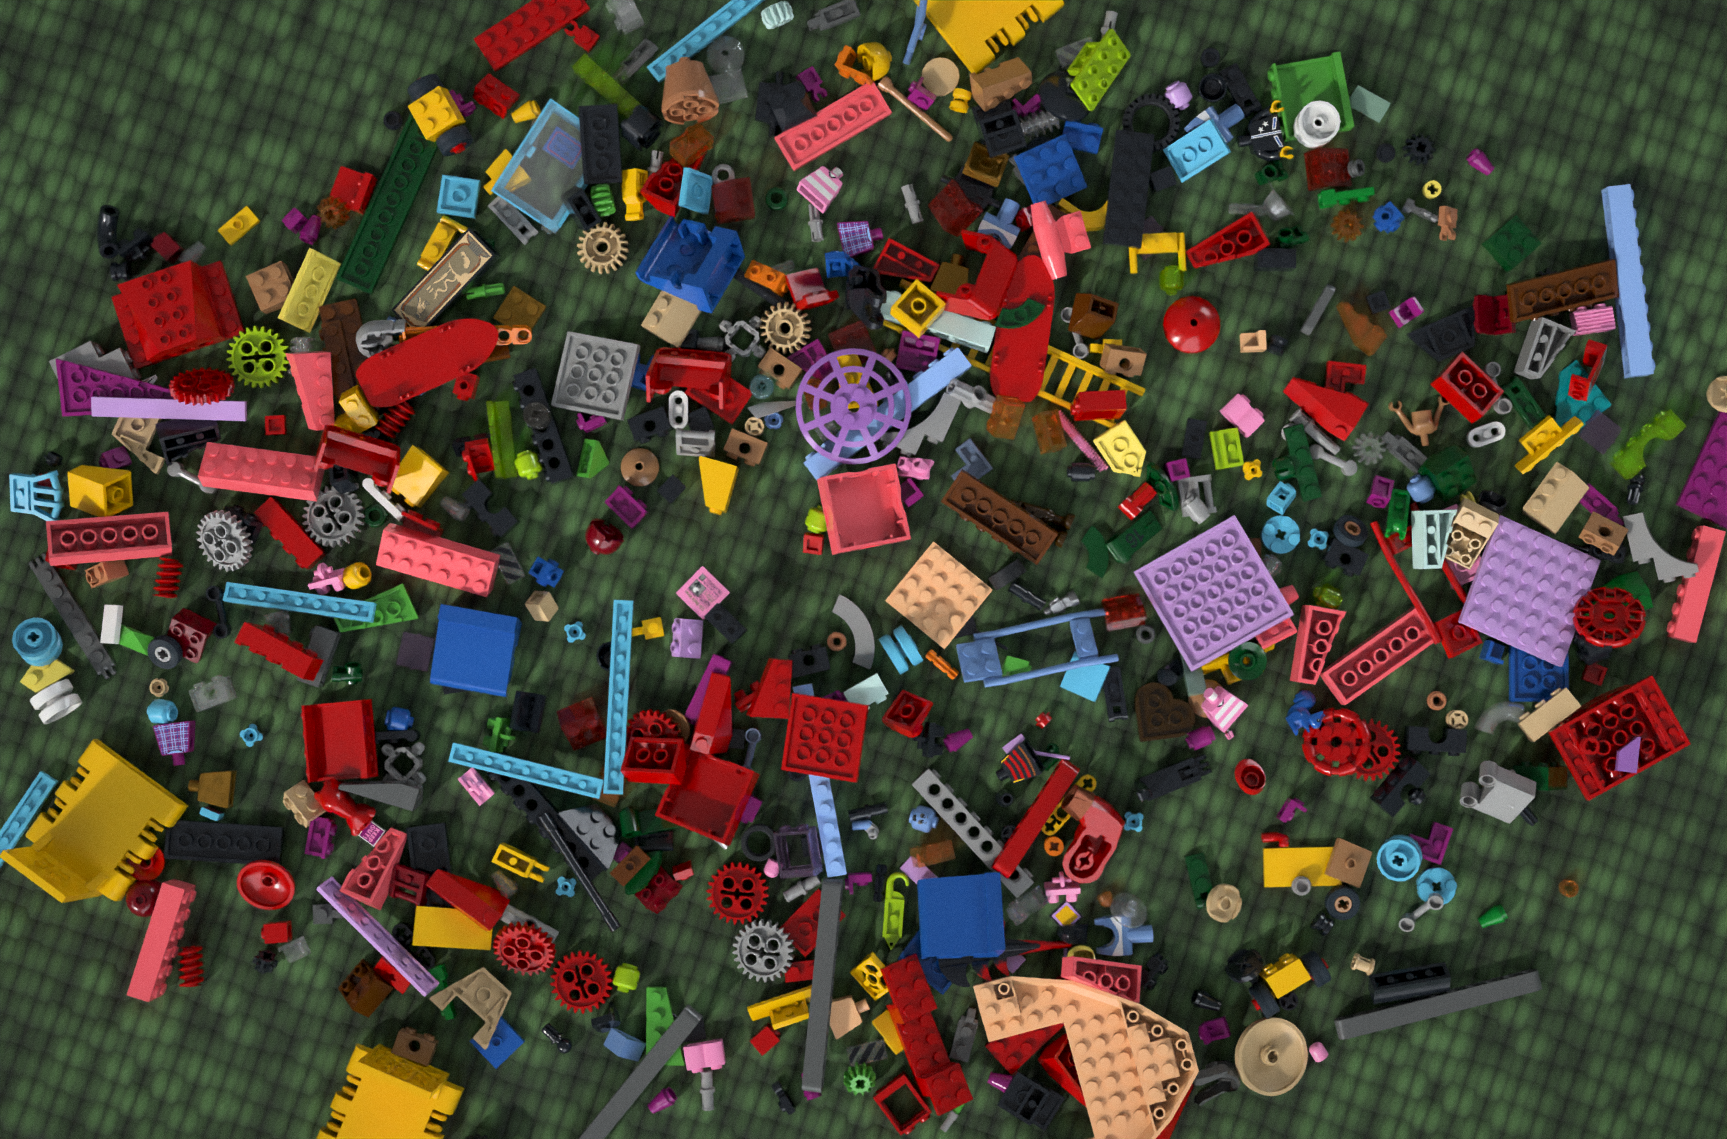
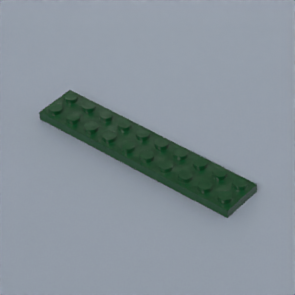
(388, 209)

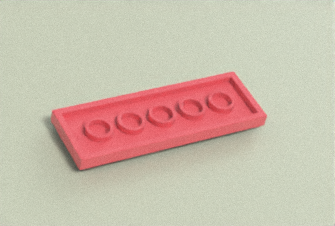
(833, 126)

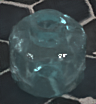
(759, 393)

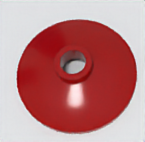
(149, 872)

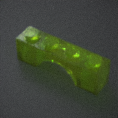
(604, 84)
(1630, 460)

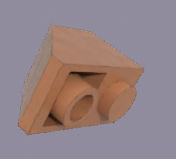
(106, 572)

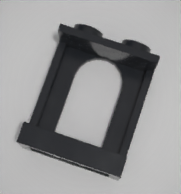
(725, 623)

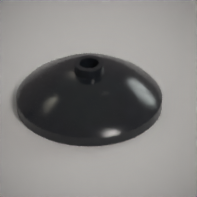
(1060, 97)

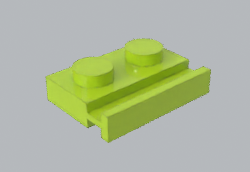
(1226, 448)

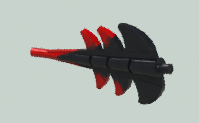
(955, 968)

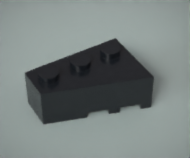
(185, 435)

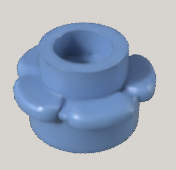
(777, 424)

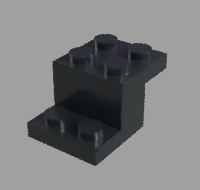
(999, 129)
(1030, 1100)

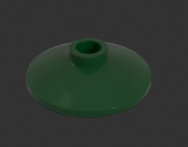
(1256, 664)

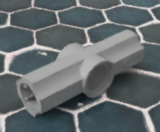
(970, 395)
(512, 915)

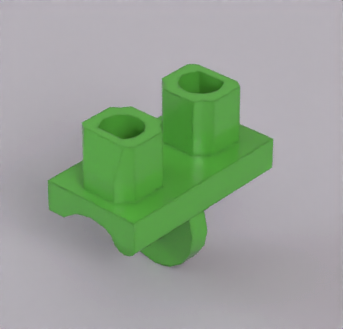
(500, 735)

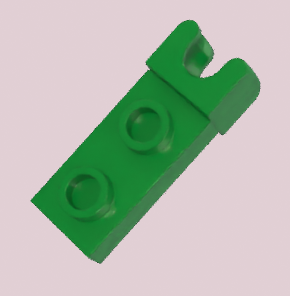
(1329, 198)
(1398, 513)
(440, 974)

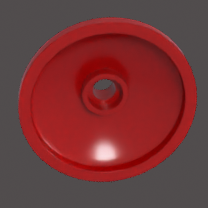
(1180, 331)
(265, 884)

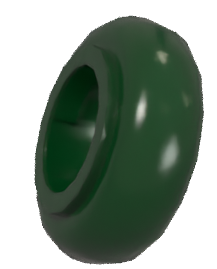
(775, 190)
(369, 510)

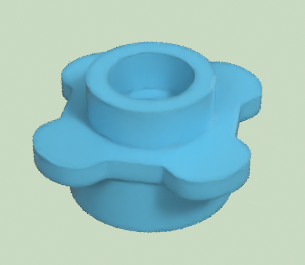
(1313, 539)
(579, 635)
(245, 735)
(1138, 821)
(569, 882)

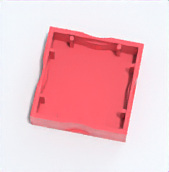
(863, 509)

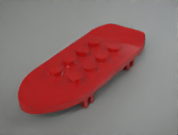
(1022, 352)
(426, 361)

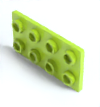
(1097, 68)

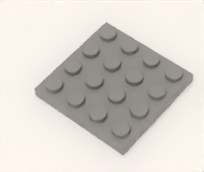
(595, 375)

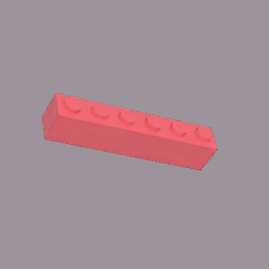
(1694, 591)

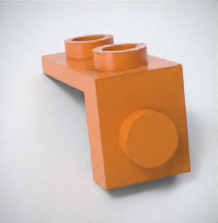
(844, 63)
(767, 277)

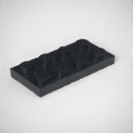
(600, 144)

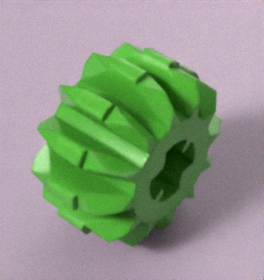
(603, 199)
(859, 1078)

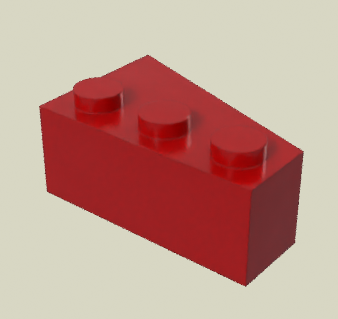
(905, 263)
(773, 692)

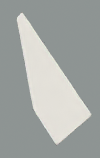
(767, 408)

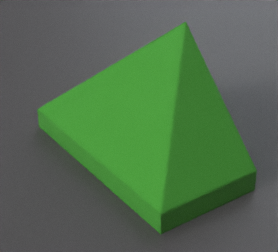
(592, 459)
(134, 639)

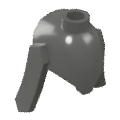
(1225, 1073)

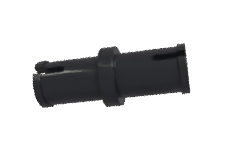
(1026, 595)
(867, 811)

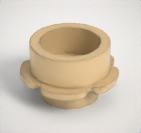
(154, 687)

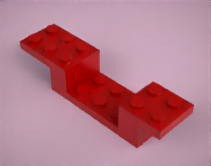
(920, 1038)

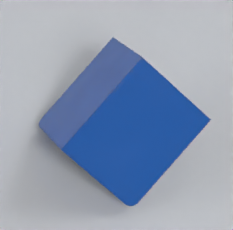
(1492, 652)

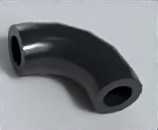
(107, 231)

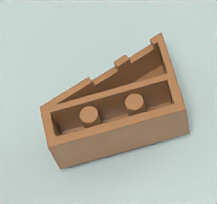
(999, 83)

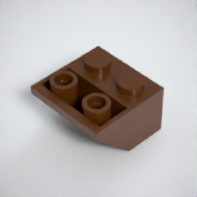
(1092, 315)
(364, 989)

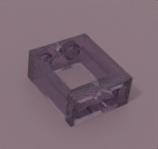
(784, 866)

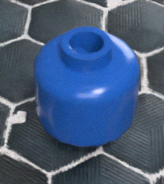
(398, 719)

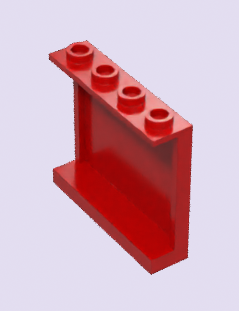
(339, 740)

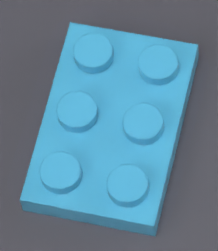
(1197, 150)

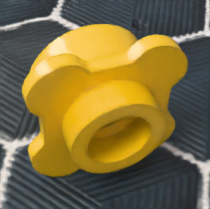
(1247, 466)

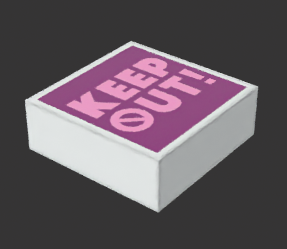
(372, 833)

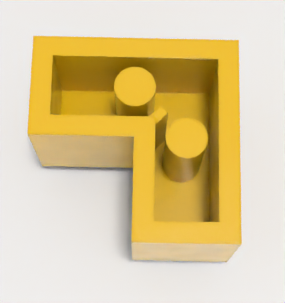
(358, 412)

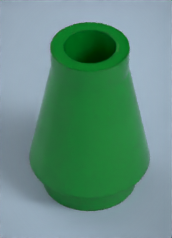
(1493, 916)

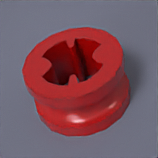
(1587, 751)

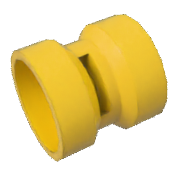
(960, 100)

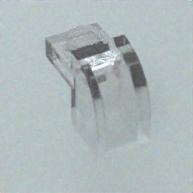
(1026, 904)

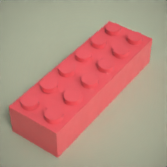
(260, 471)
(108, 538)
(438, 559)
(1377, 656)
(162, 940)

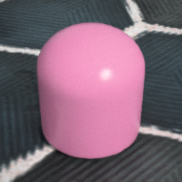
(771, 868)
(1318, 1052)

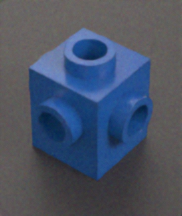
(1393, 216)
(546, 572)

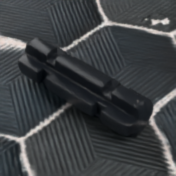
(880, 883)

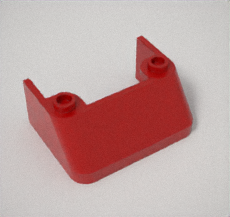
(992, 284)
(691, 370)
(359, 454)

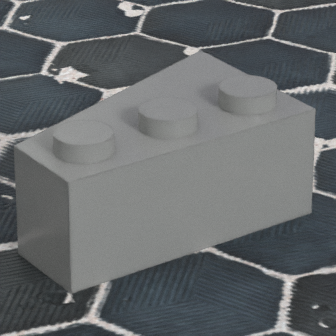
(1540, 347)

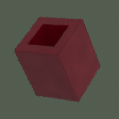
(167, 247)

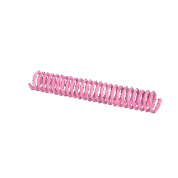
(1084, 447)

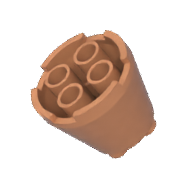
(688, 93)

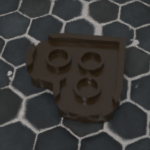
(1160, 714)

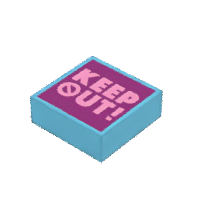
(211, 813)

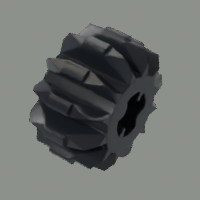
(1419, 156)

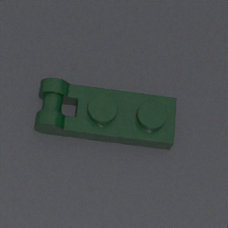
(1523, 402)
(1198, 877)

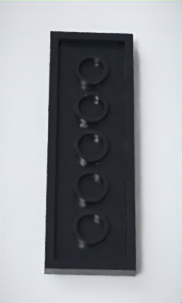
(1128, 189)
(223, 842)
(428, 853)

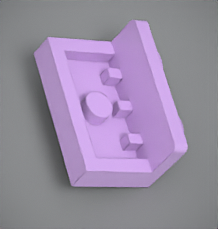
(687, 638)

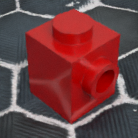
(466, 386)

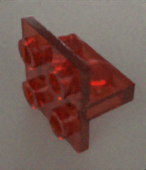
(1124, 612)

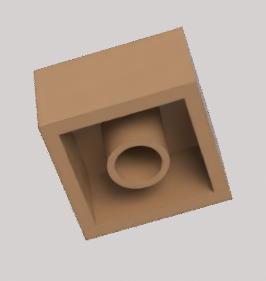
(271, 286)

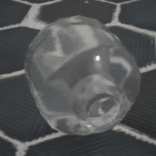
(1272, 564)

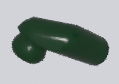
(1051, 761)

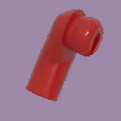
(1275, 836)

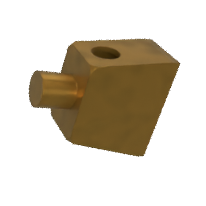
(950, 276)
(215, 788)

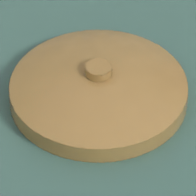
(1271, 1056)

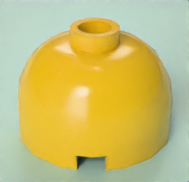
(874, 59)

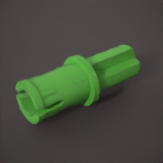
(486, 291)

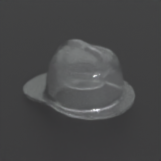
(1275, 206)

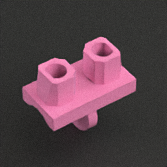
(914, 467)
(324, 576)
(476, 786)
(1061, 886)

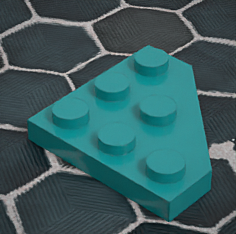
(1568, 407)

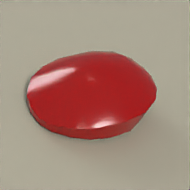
(1250, 776)

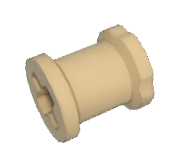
(1363, 964)

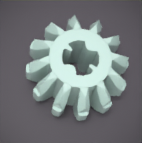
(777, 14)

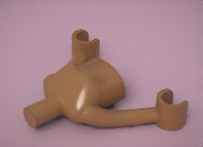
(1422, 421)

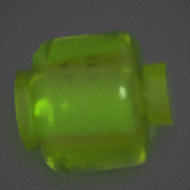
(1171, 280)
(1327, 596)

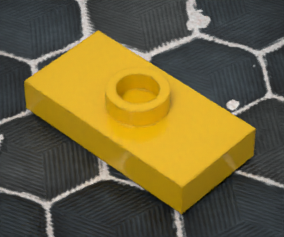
(238, 225)

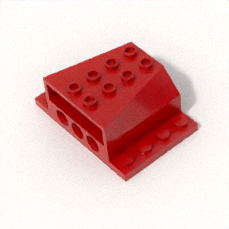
(176, 312)
(1614, 721)

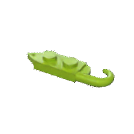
(893, 910)

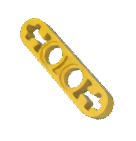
(1056, 826)

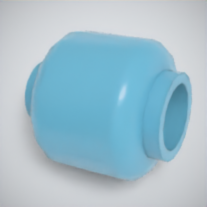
(162, 711)

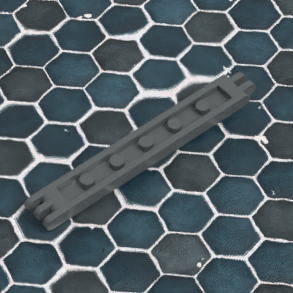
(74, 616)

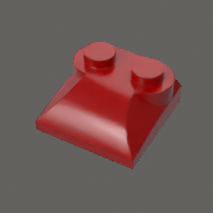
(907, 714)

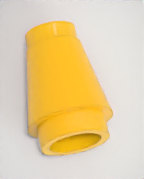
(527, 111)

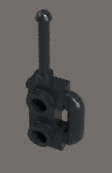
(1597, 553)

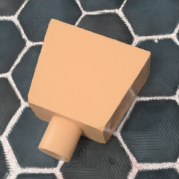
(846, 1014)

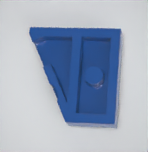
(838, 264)

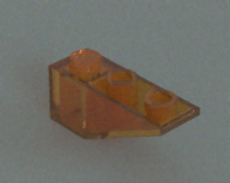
(1362, 332)

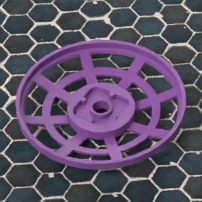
(846, 394)

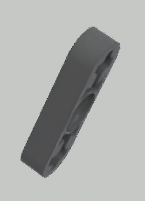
(1318, 309)

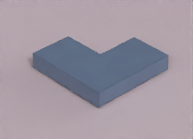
(975, 461)

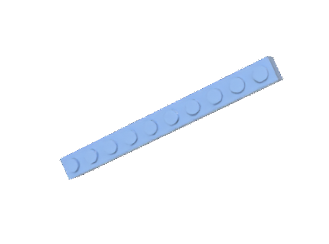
(1630, 304)
(921, 389)
(826, 814)

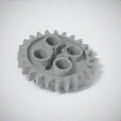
(318, 525)
(224, 540)
(761, 967)

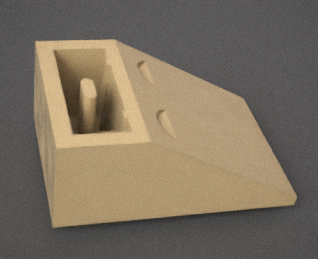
(1470, 532)

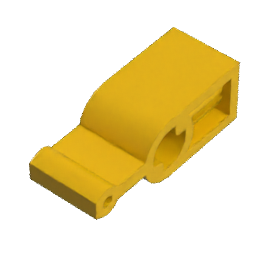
(631, 186)

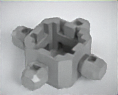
(755, 322)
(417, 748)

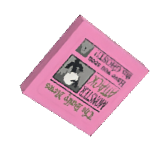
(702, 592)

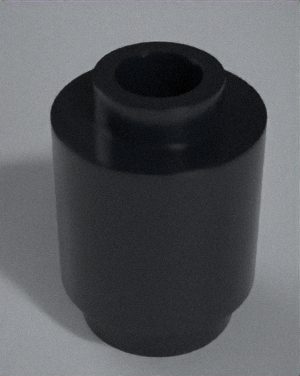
(1081, 472)

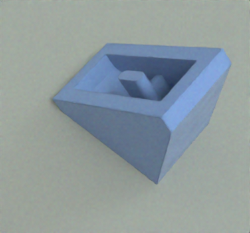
(624, 1045)

